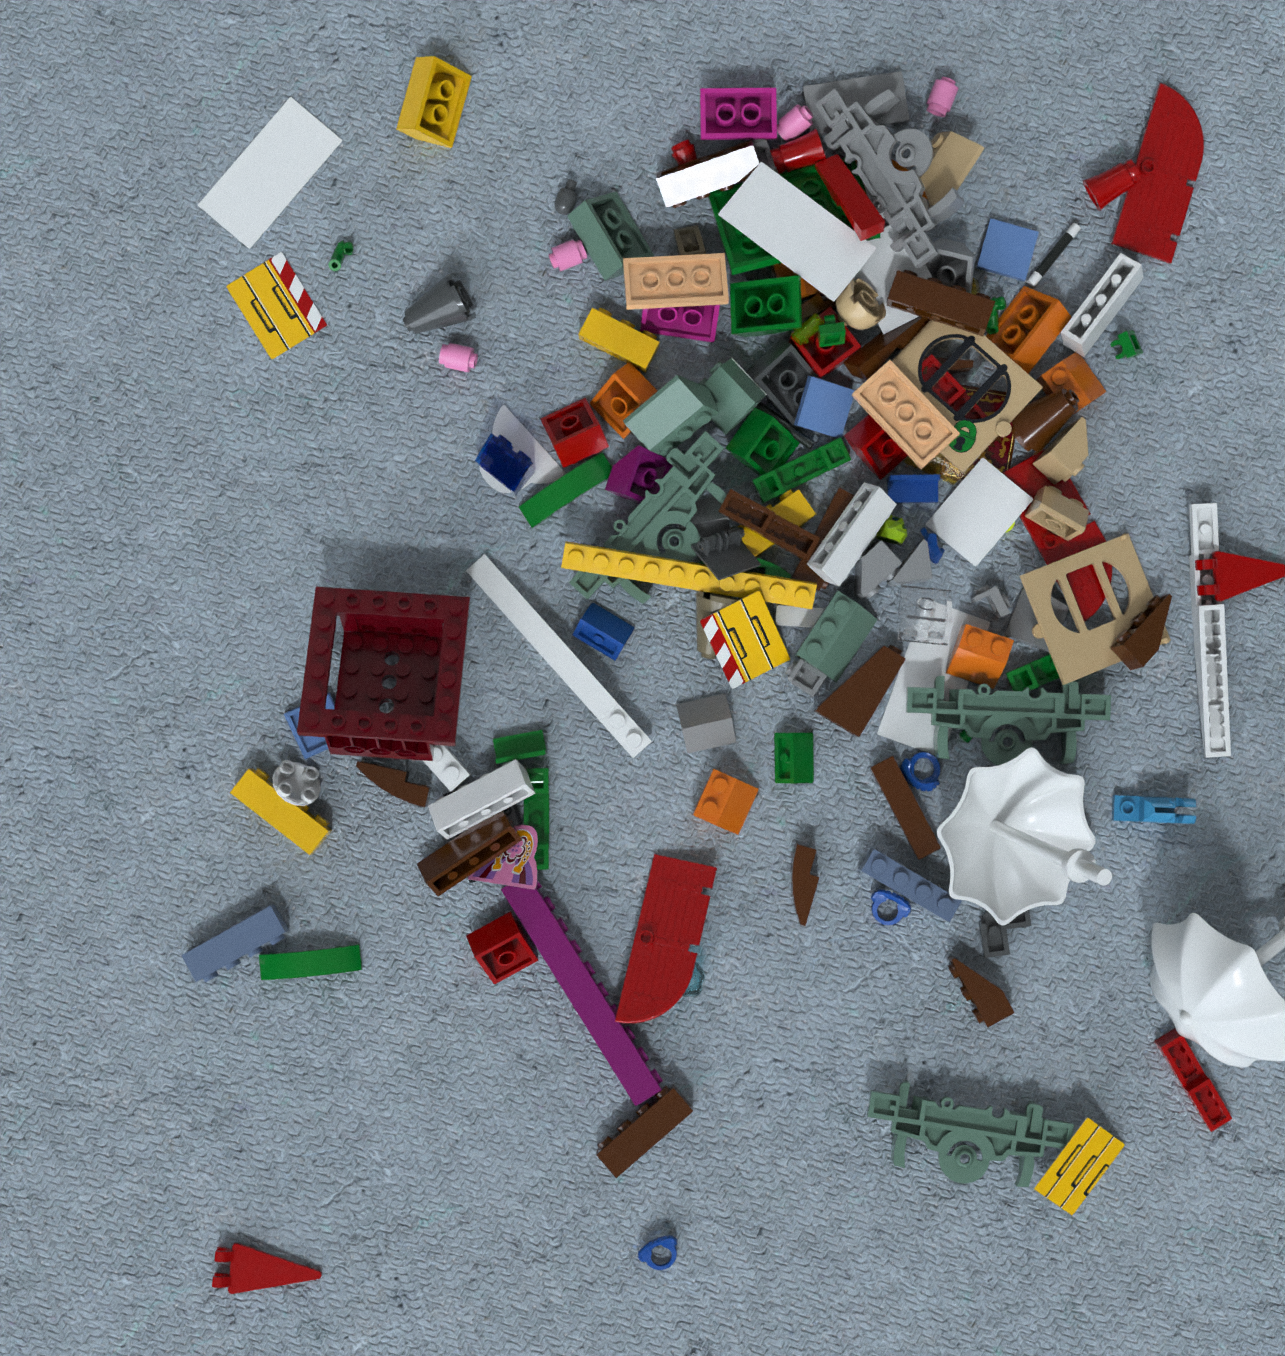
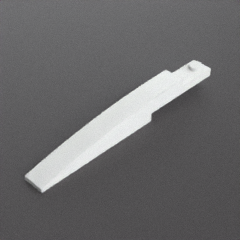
(1209, 635)
(559, 656)

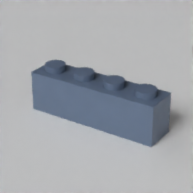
(909, 884)
(234, 943)

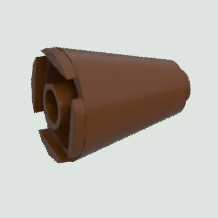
(1043, 419)

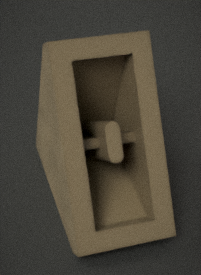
(689, 241)

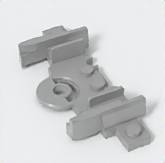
(898, 191)

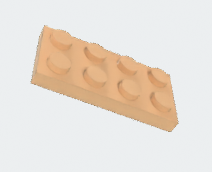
(675, 281)
(905, 414)

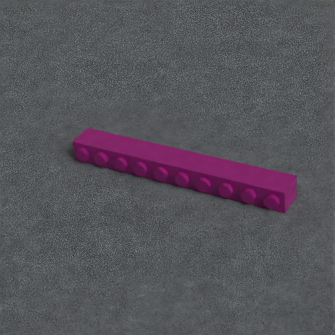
(584, 992)

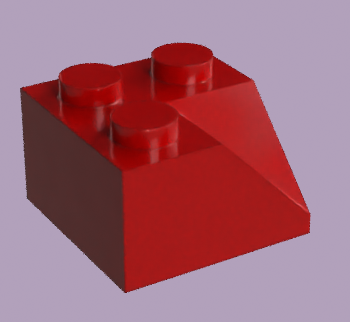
(826, 359)

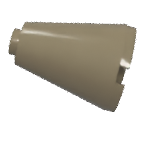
(707, 604)

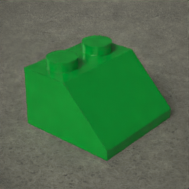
(762, 443)

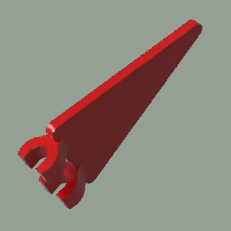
(1236, 574)
(258, 1270)

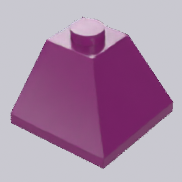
(636, 474)

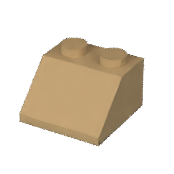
(1065, 453)
(1057, 513)

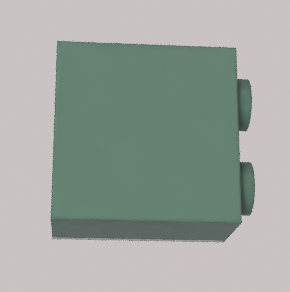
(733, 393)

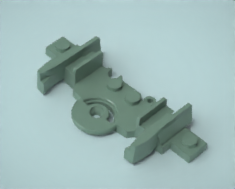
(671, 505)
(983, 713)
(944, 1126)

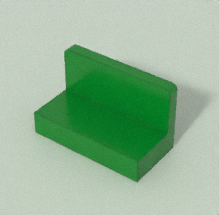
(519, 746)
(794, 758)

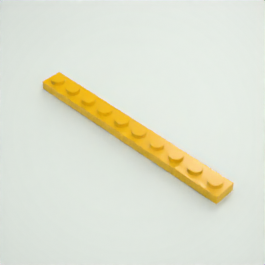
(686, 575)

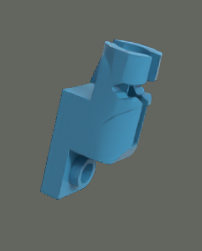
(1151, 809)

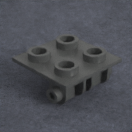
(725, 553)

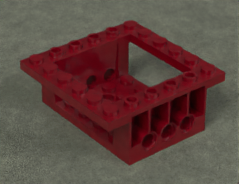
(430, 641)

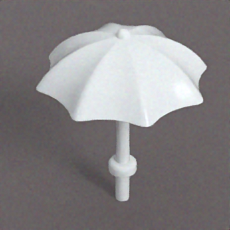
(1019, 837)
(1219, 991)

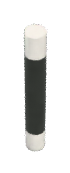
(1053, 254)

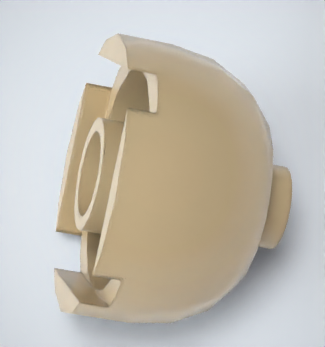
(858, 306)

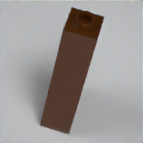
(860, 694)

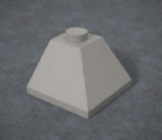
(953, 264)

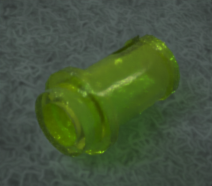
(808, 329)

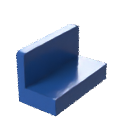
(913, 488)
(603, 631)

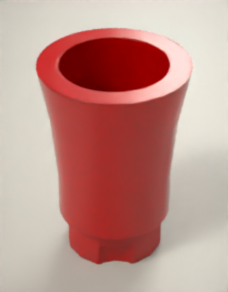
(798, 153)
(1112, 183)

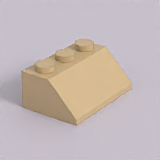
(950, 164)

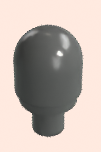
(566, 198)

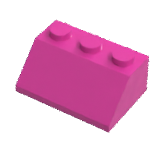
(738, 113)
(682, 322)

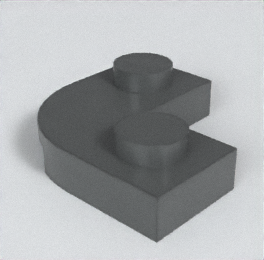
(994, 936)

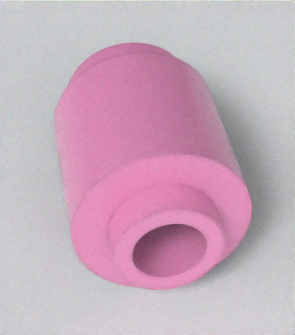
(942, 97)
(794, 122)
(567, 255)
(458, 357)

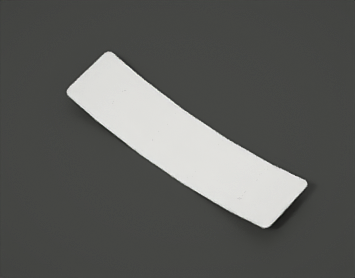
(797, 616)

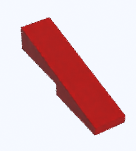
(851, 197)
(949, 389)
(1193, 1079)

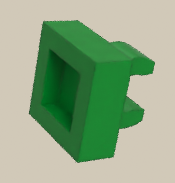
(831, 333)
(1129, 344)

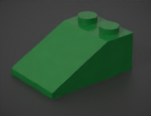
(766, 306)

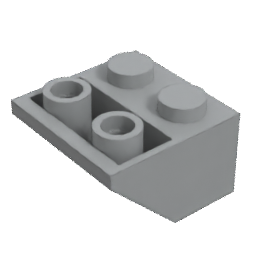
(873, 567)

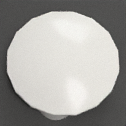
(296, 783)

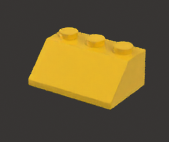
(433, 101)

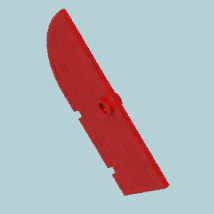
(1166, 159)
(1052, 547)
(667, 925)

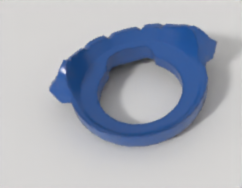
(934, 551)
(929, 783)
(881, 896)
(668, 1242)

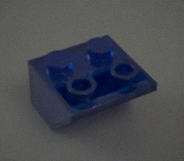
(504, 464)

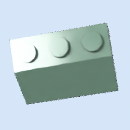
(608, 233)
(672, 415)
(836, 636)

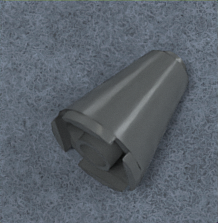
(440, 307)

